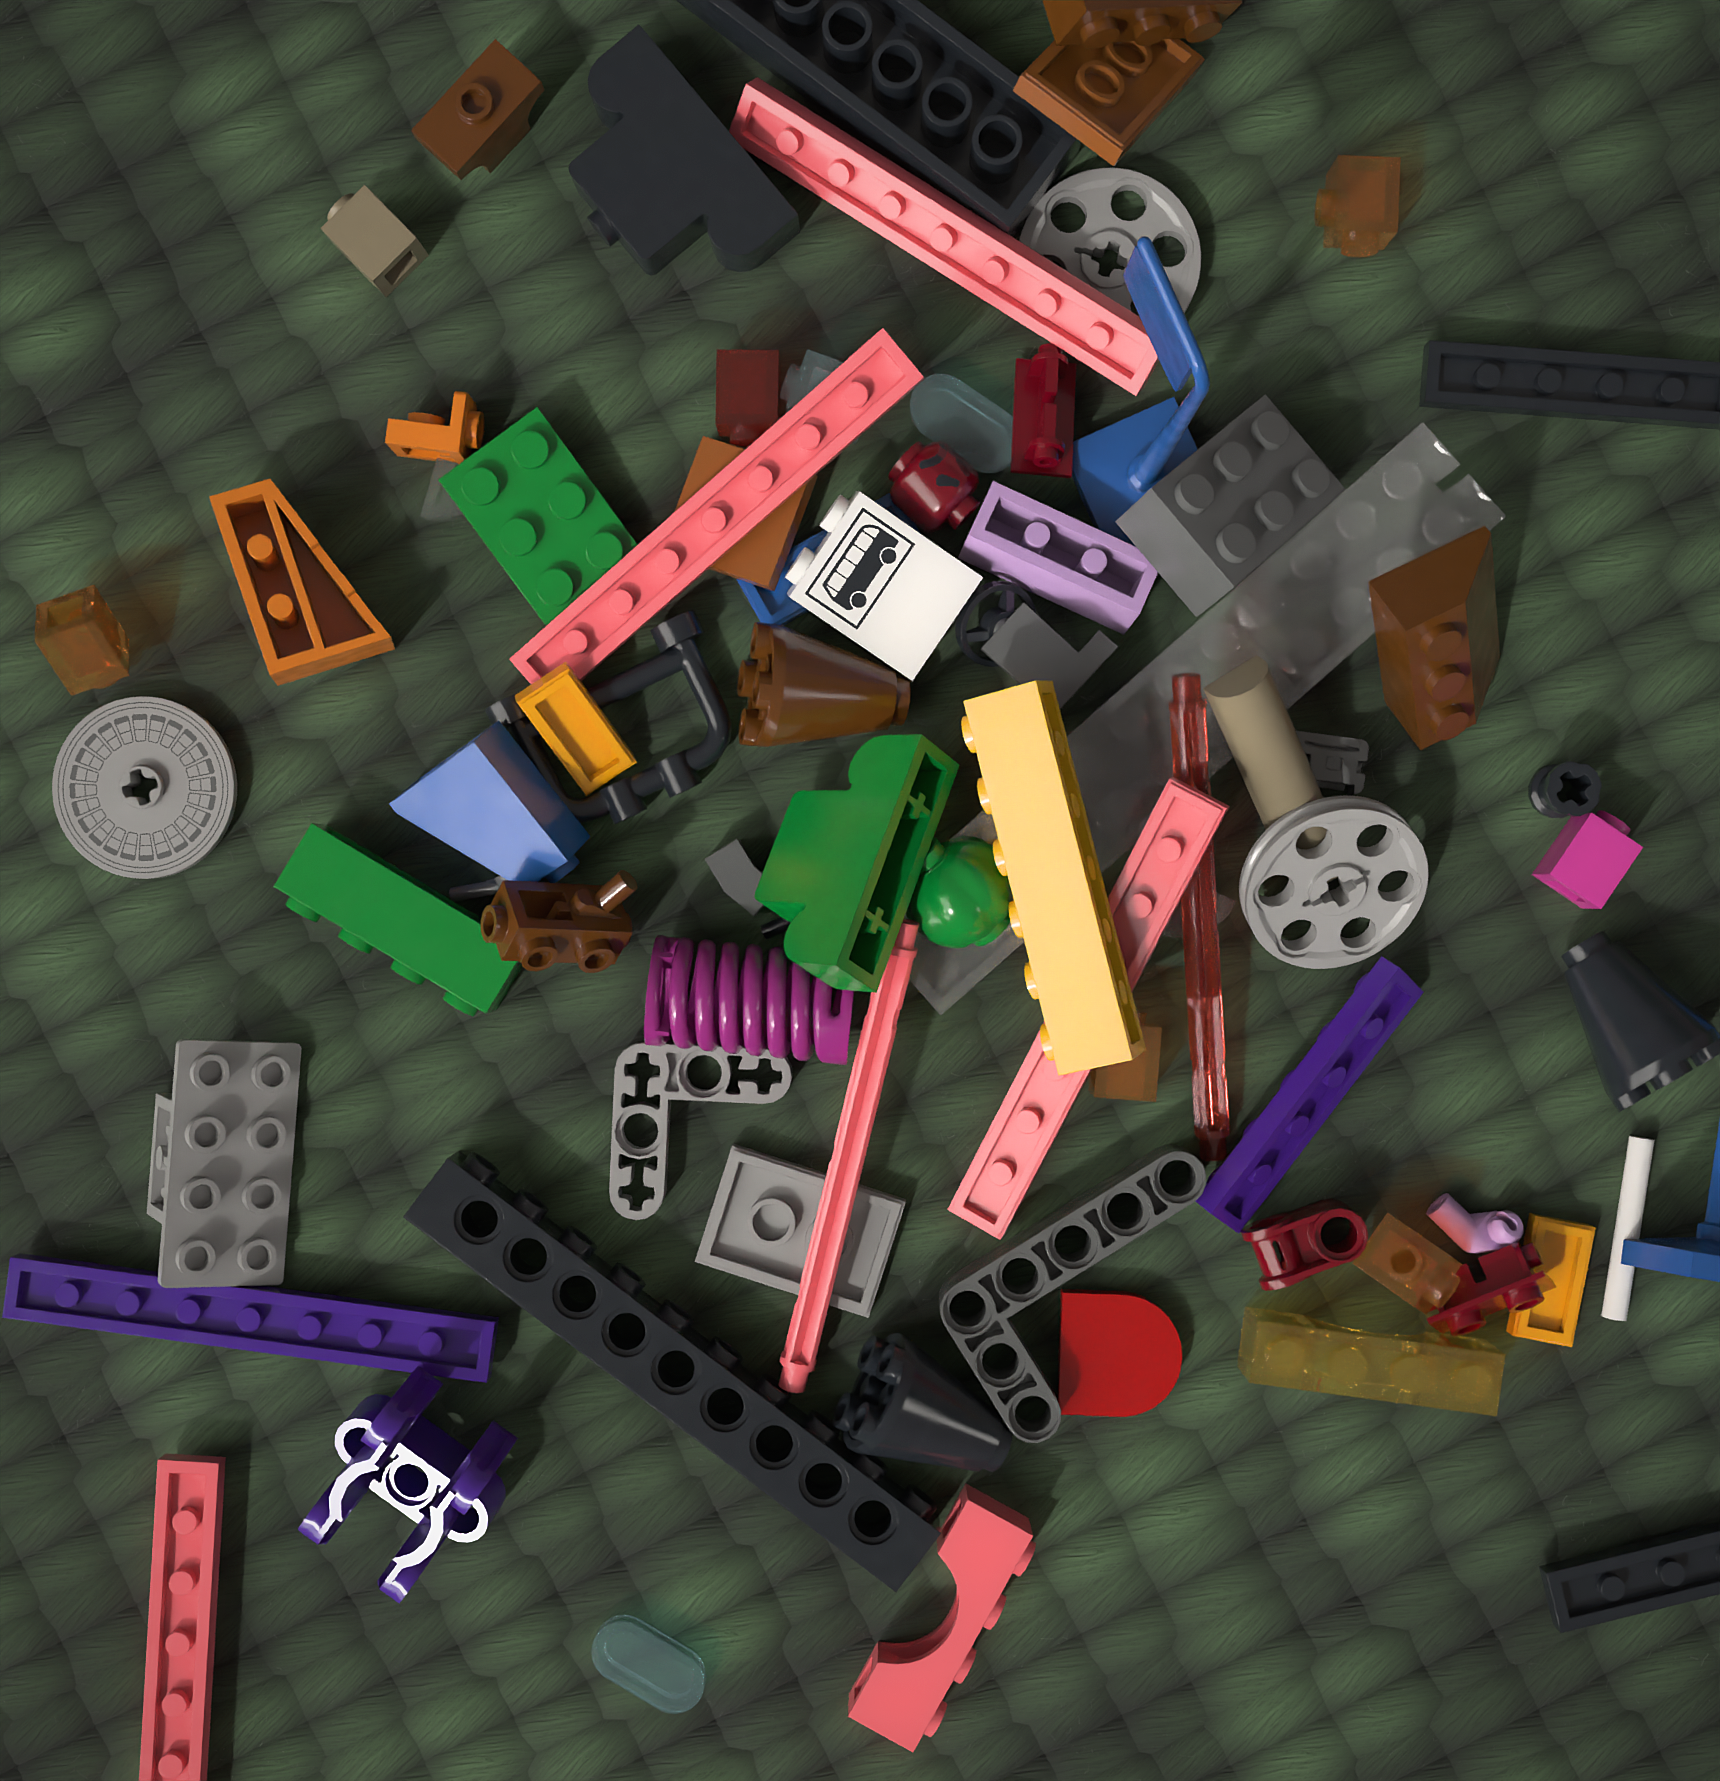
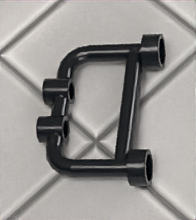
(676, 773)

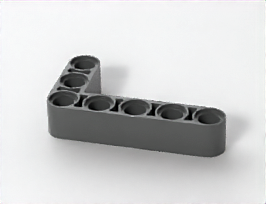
(1053, 1268)

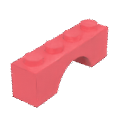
(906, 1681)

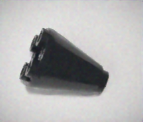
(1634, 1021)
(918, 1411)

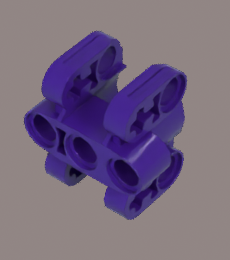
(385, 1463)

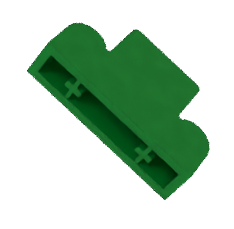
(854, 859)

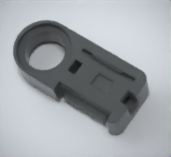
(1335, 760)

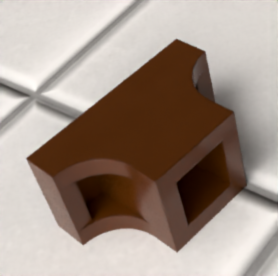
(481, 113)

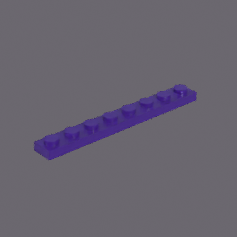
(251, 1318)

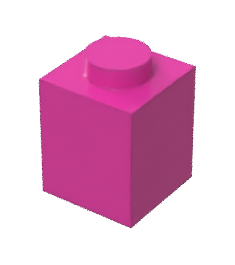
(1588, 859)

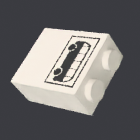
(881, 583)

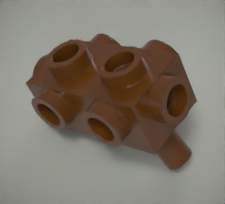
(560, 922)

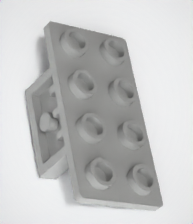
(224, 1163)

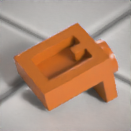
(428, 438)

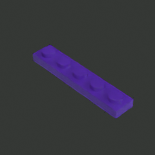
(1309, 1094)

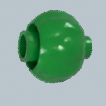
(960, 894)

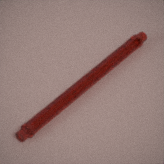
(1200, 932)

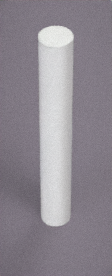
(1627, 1226)

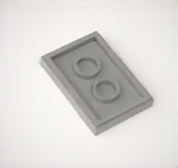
(767, 1220)

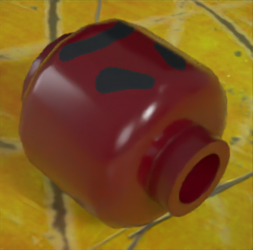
(934, 486)

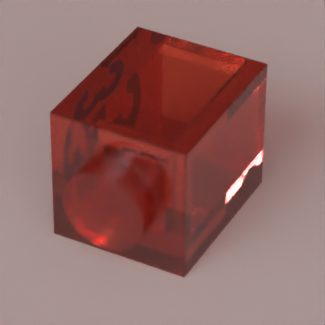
(747, 393)

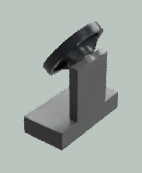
(1027, 644)

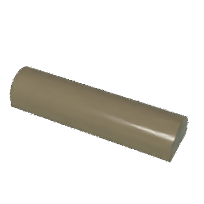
(1265, 744)

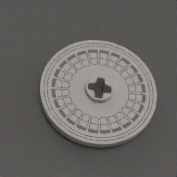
(104, 763)

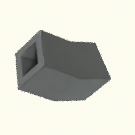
(737, 875)

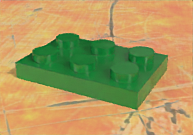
(539, 514)

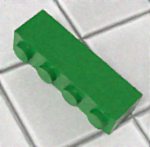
(398, 916)

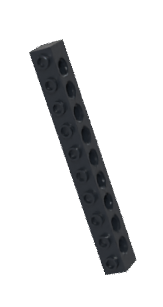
(882, 1548)

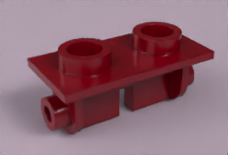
(1043, 414)
(1508, 1285)

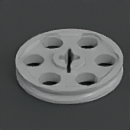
(1104, 230)
(1358, 874)

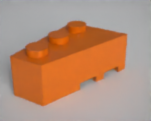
(292, 589)

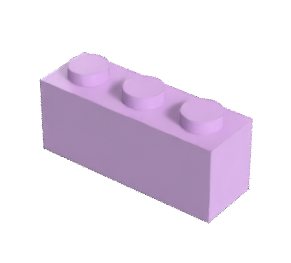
(1059, 558)

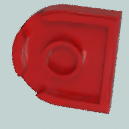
(1114, 1353)

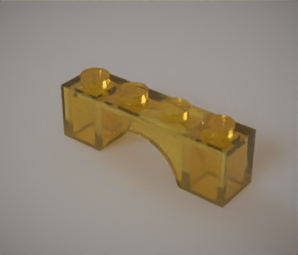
(1344, 1361)

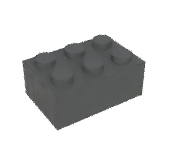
(1230, 505)

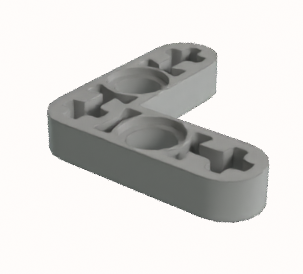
(672, 1085)

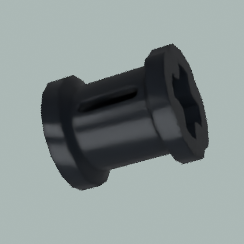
(1581, 797)

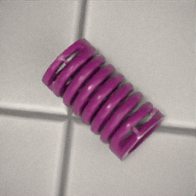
(748, 1015)

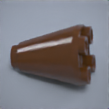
(813, 690)

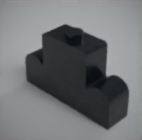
(672, 168)

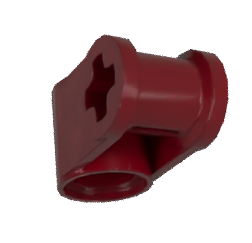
(1301, 1244)

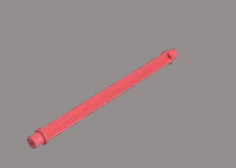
(846, 1163)

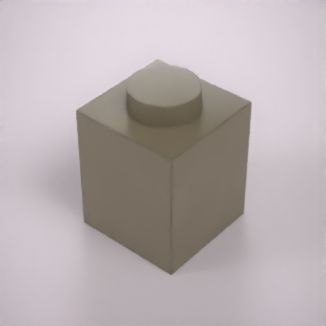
(373, 239)

